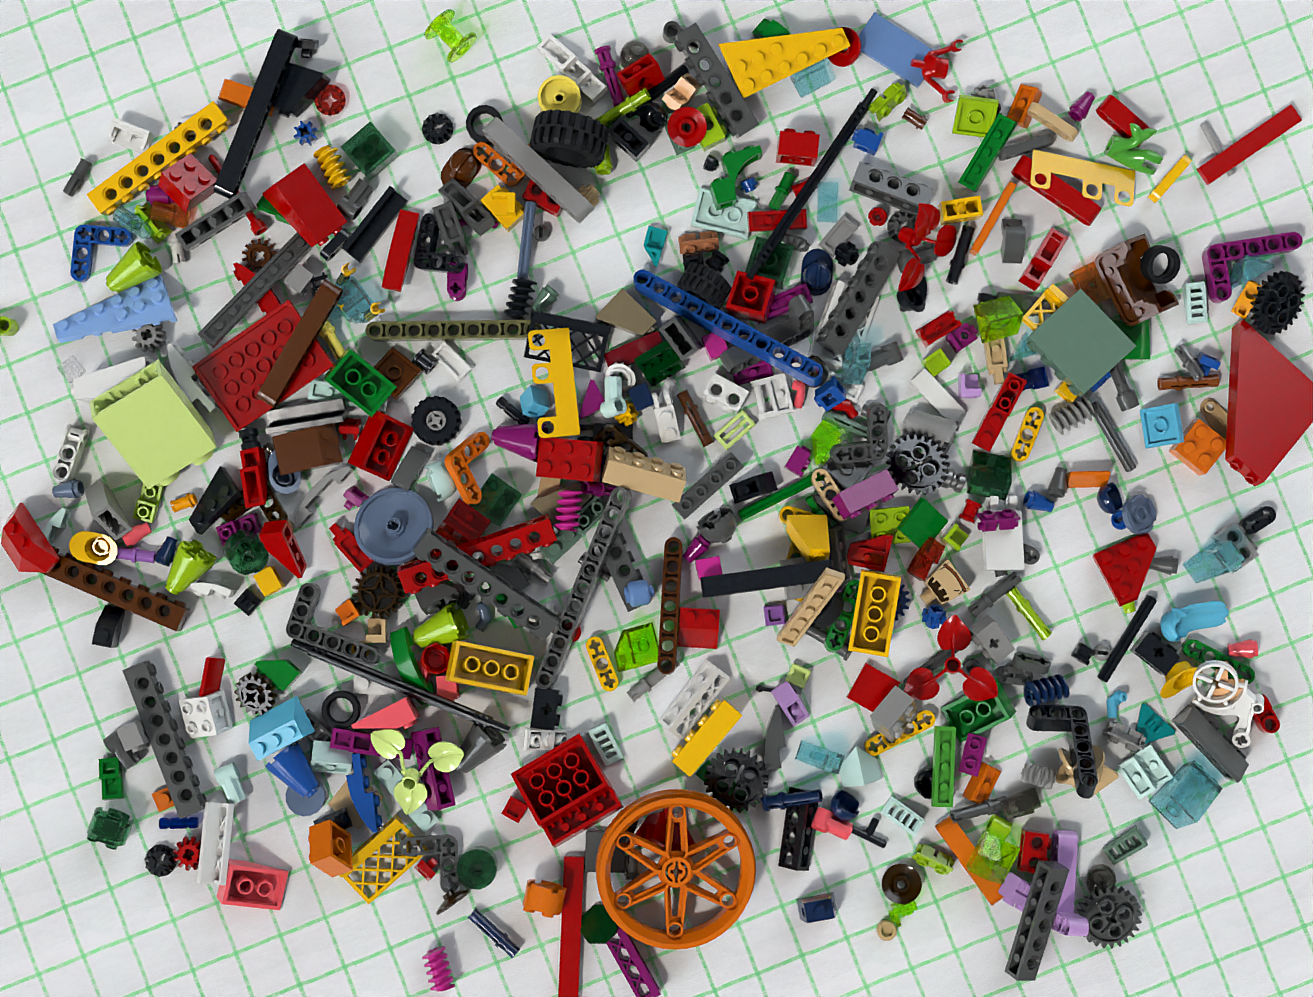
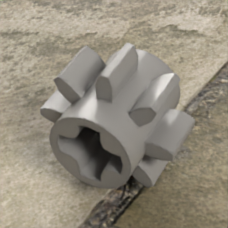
(984, 92)

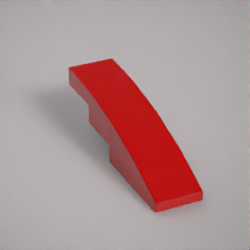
(400, 250)

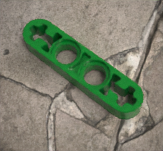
(847, 617)
(1217, 656)

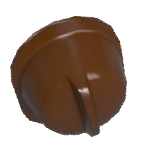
(461, 167)

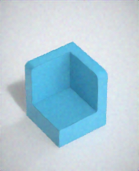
(534, 402)

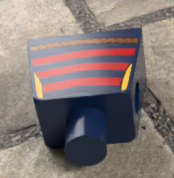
(817, 908)

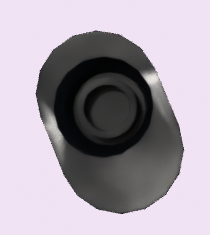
(914, 298)

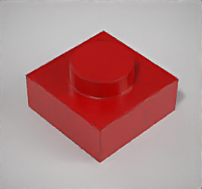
(514, 809)

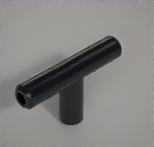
(868, 834)

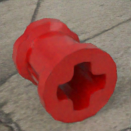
(970, 511)

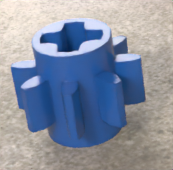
(304, 128)
(933, 616)

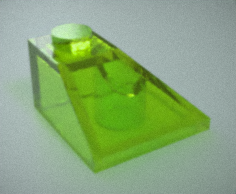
(636, 647)
(992, 858)

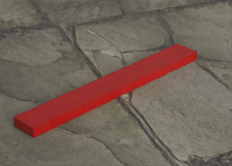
(571, 927)

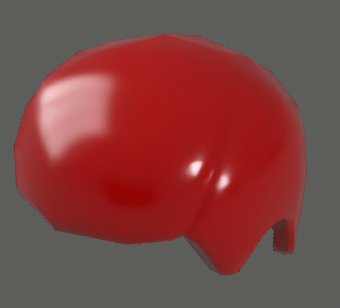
(435, 658)

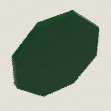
(598, 925)

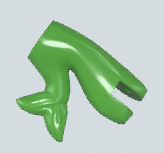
(1122, 150)

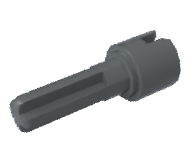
(1126, 397)

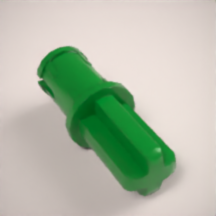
(781, 191)

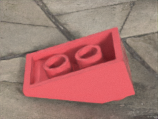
(394, 716)
(253, 885)

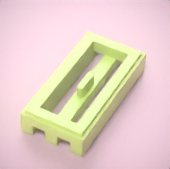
(722, 441)

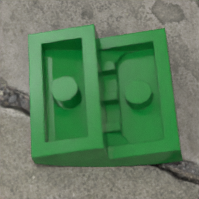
(1140, 336)

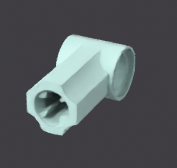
(613, 403)
(228, 778)

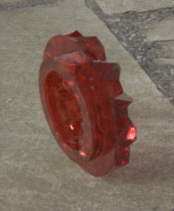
(336, 107)

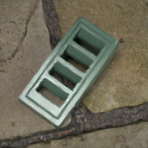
(1129, 851)

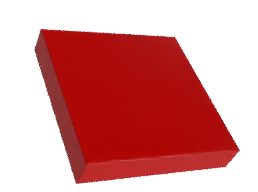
(871, 687)

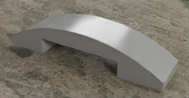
(304, 512)

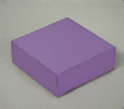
(774, 615)

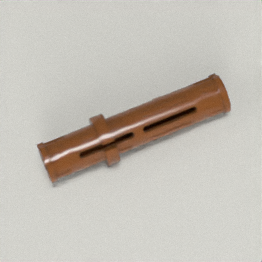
(1179, 382)

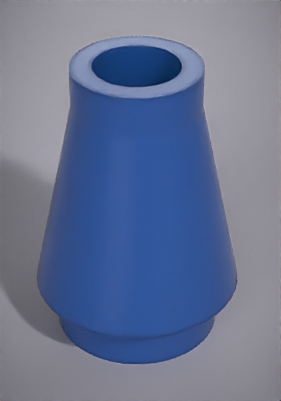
(1036, 501)

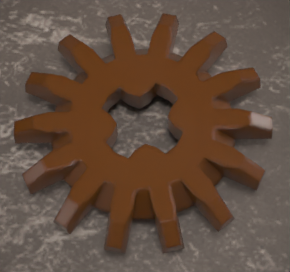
(258, 248)

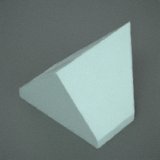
(859, 769)

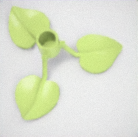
(409, 791)

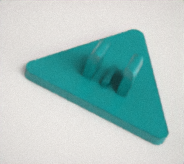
(1152, 725)

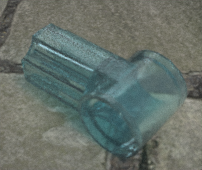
(132, 223)

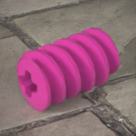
(568, 509)
(438, 969)

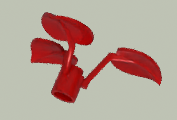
(927, 220)
(979, 683)

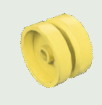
(559, 87)

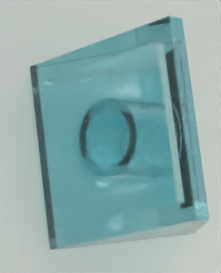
(1247, 269)

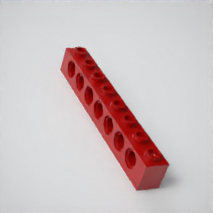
(521, 531)

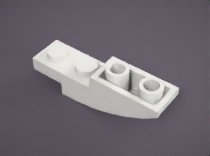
(186, 378)

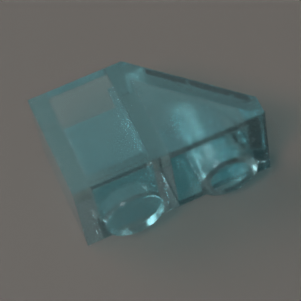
(855, 362)

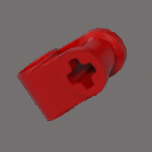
(1267, 713)

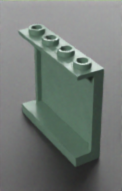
(1079, 343)

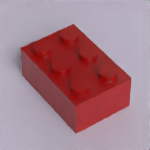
(569, 459)

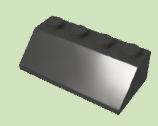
(1211, 743)

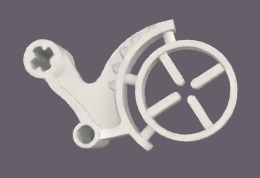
(1242, 705)

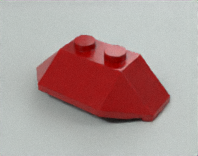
(27, 543)

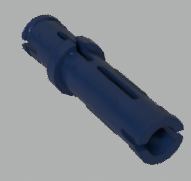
(494, 933)

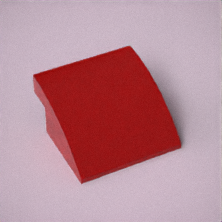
(566, 790)

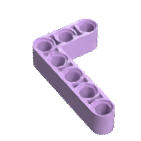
(1065, 852)

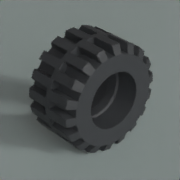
(705, 284)

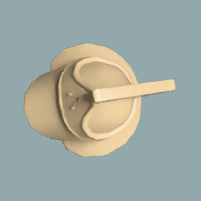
(1105, 774)

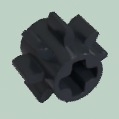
(846, 254)

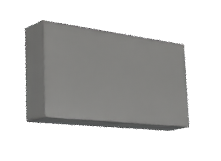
(838, 234)

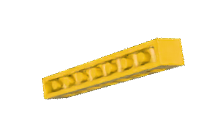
(100, 195)

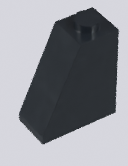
(298, 90)

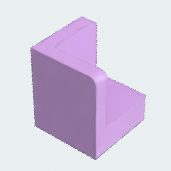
(968, 386)

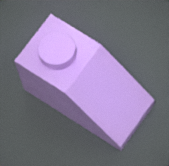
(790, 703)

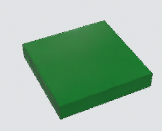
(922, 522)

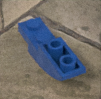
(364, 801)

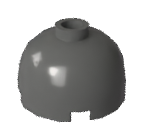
(718, 526)

